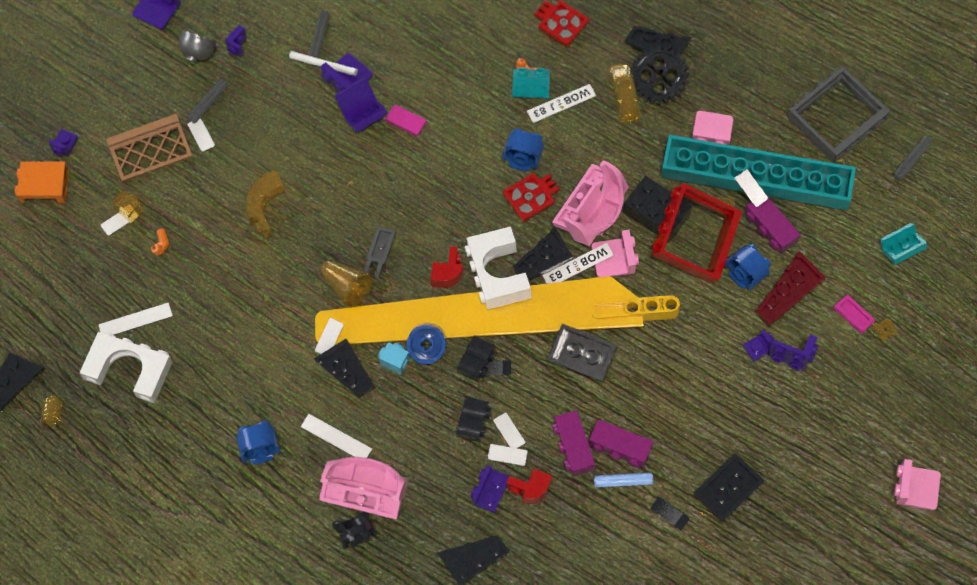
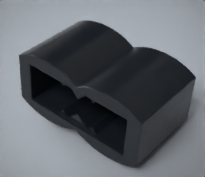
(476, 358)
(473, 419)

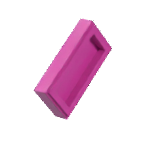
(406, 120)
(854, 314)

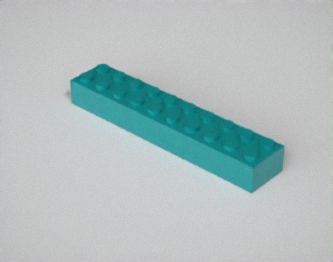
(775, 173)

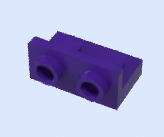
(490, 489)

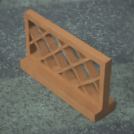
(143, 133)

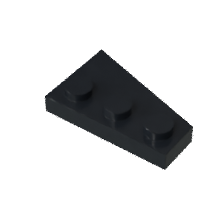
(644, 38)
(544, 257)
(346, 367)
(14, 376)
(473, 558)

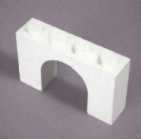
(496, 291)
(108, 348)

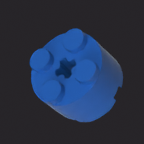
(523, 150)
(748, 267)
(419, 351)
(257, 443)

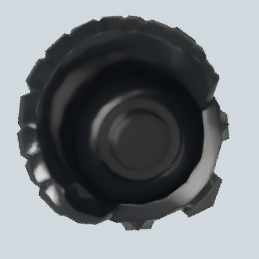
(355, 530)

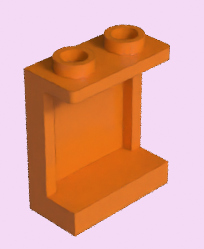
(42, 181)

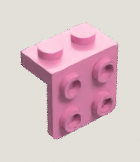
(713, 127)
(623, 259)
(917, 486)

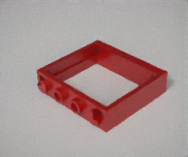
(724, 241)

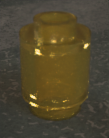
(51, 410)

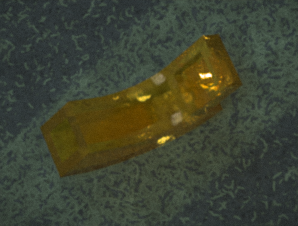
(625, 92)
(258, 196)

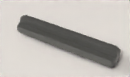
(319, 34)
(207, 100)
(913, 157)

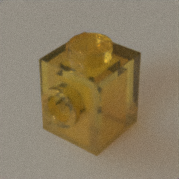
(127, 205)

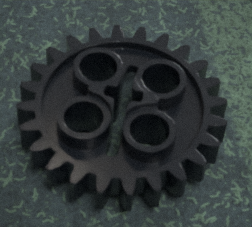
(671, 63)

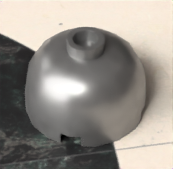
(195, 46)

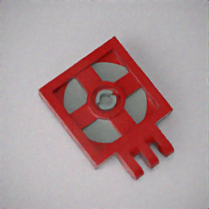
(561, 22)
(531, 195)

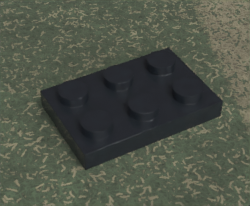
(728, 488)

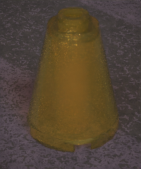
(347, 282)

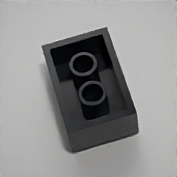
(648, 207)
(583, 352)

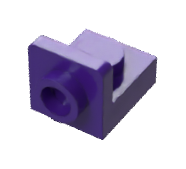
(236, 39)
(63, 143)
(759, 346)

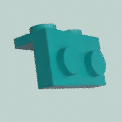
(531, 83)
(902, 244)

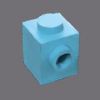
(394, 357)

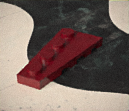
(794, 285)

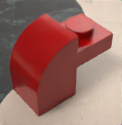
(447, 274)
(534, 490)

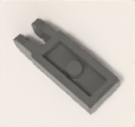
(380, 250)

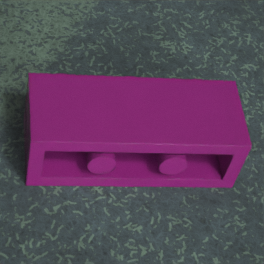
(772, 225)
(573, 443)
(620, 444)

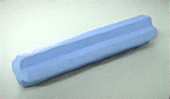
(623, 479)

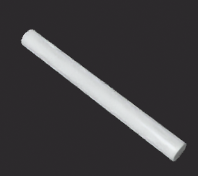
(319, 62)

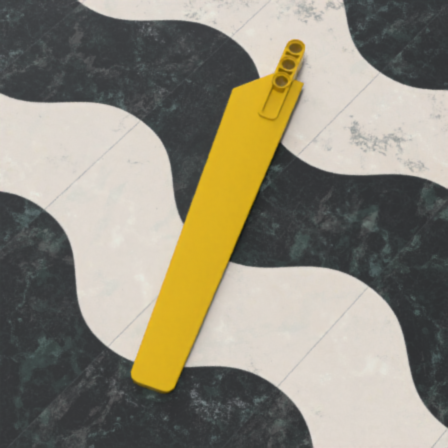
(576, 303)

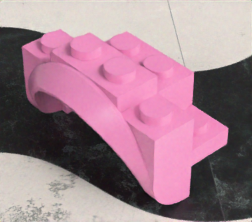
(588, 209)
(364, 486)

